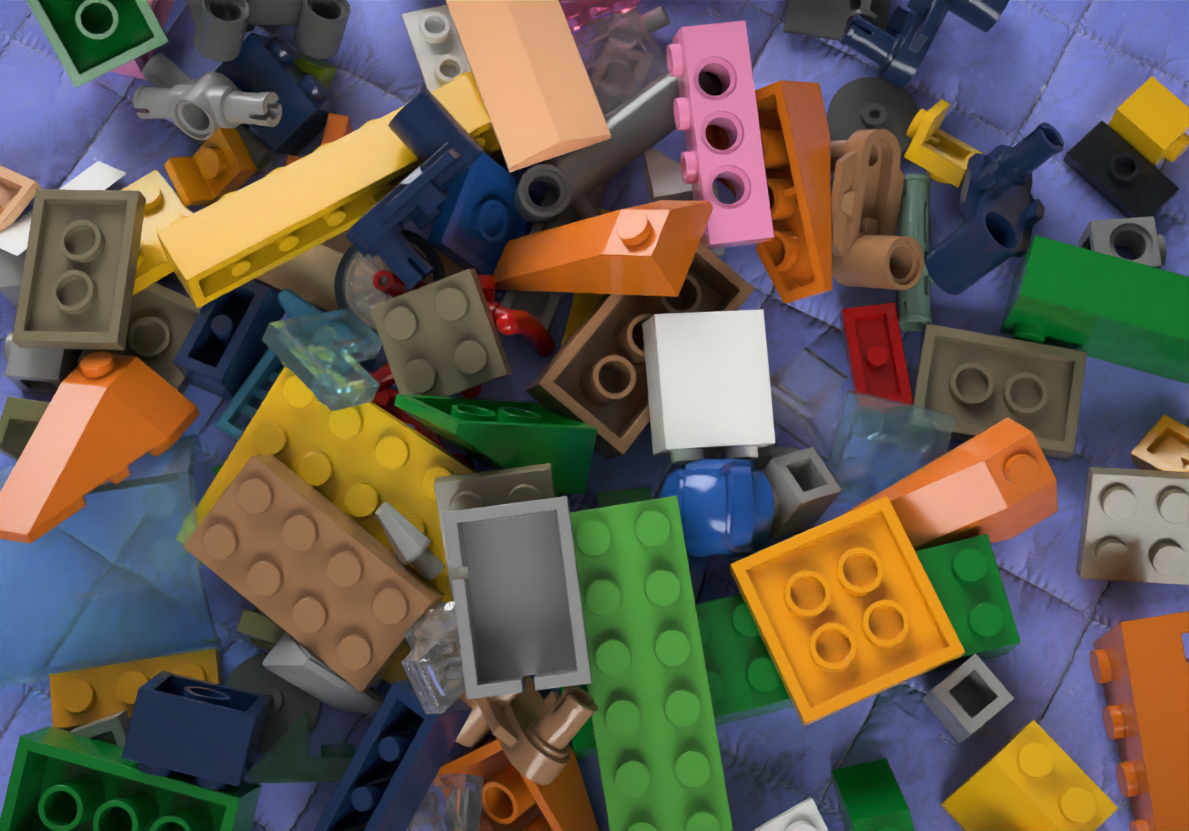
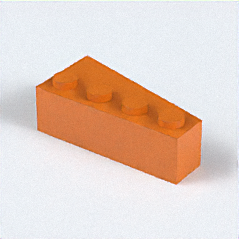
(1148, 716)

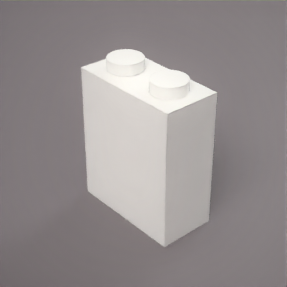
(708, 384)

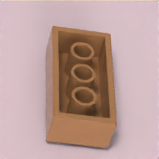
(602, 364)
(312, 570)

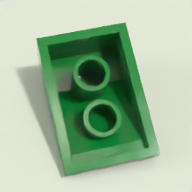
(510, 434)

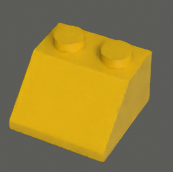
(1029, 788)

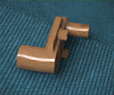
(867, 213)
(530, 728)

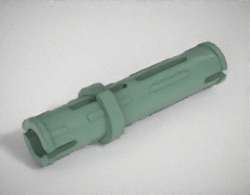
(915, 222)

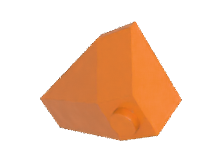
(615, 253)

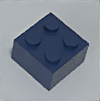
(196, 730)

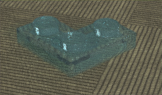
(326, 354)

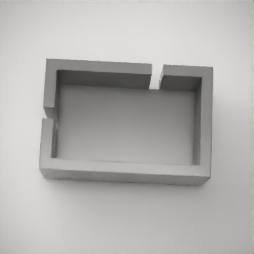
(521, 597)

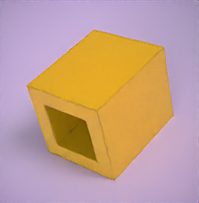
(1153, 123)

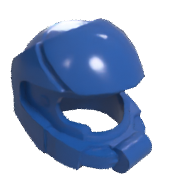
(722, 506)

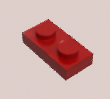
(876, 352)

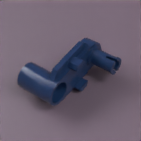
(903, 54)
(445, 155)
(995, 210)

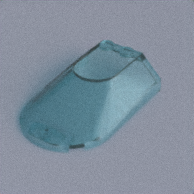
(109, 577)

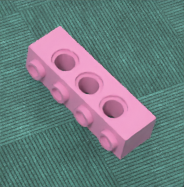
(726, 53)

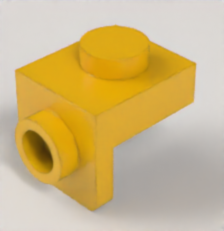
(935, 150)

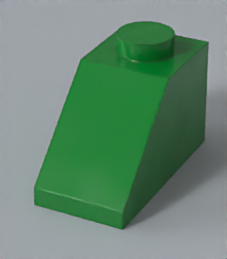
(871, 798)

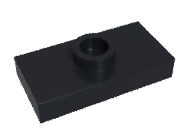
(1120, 173)

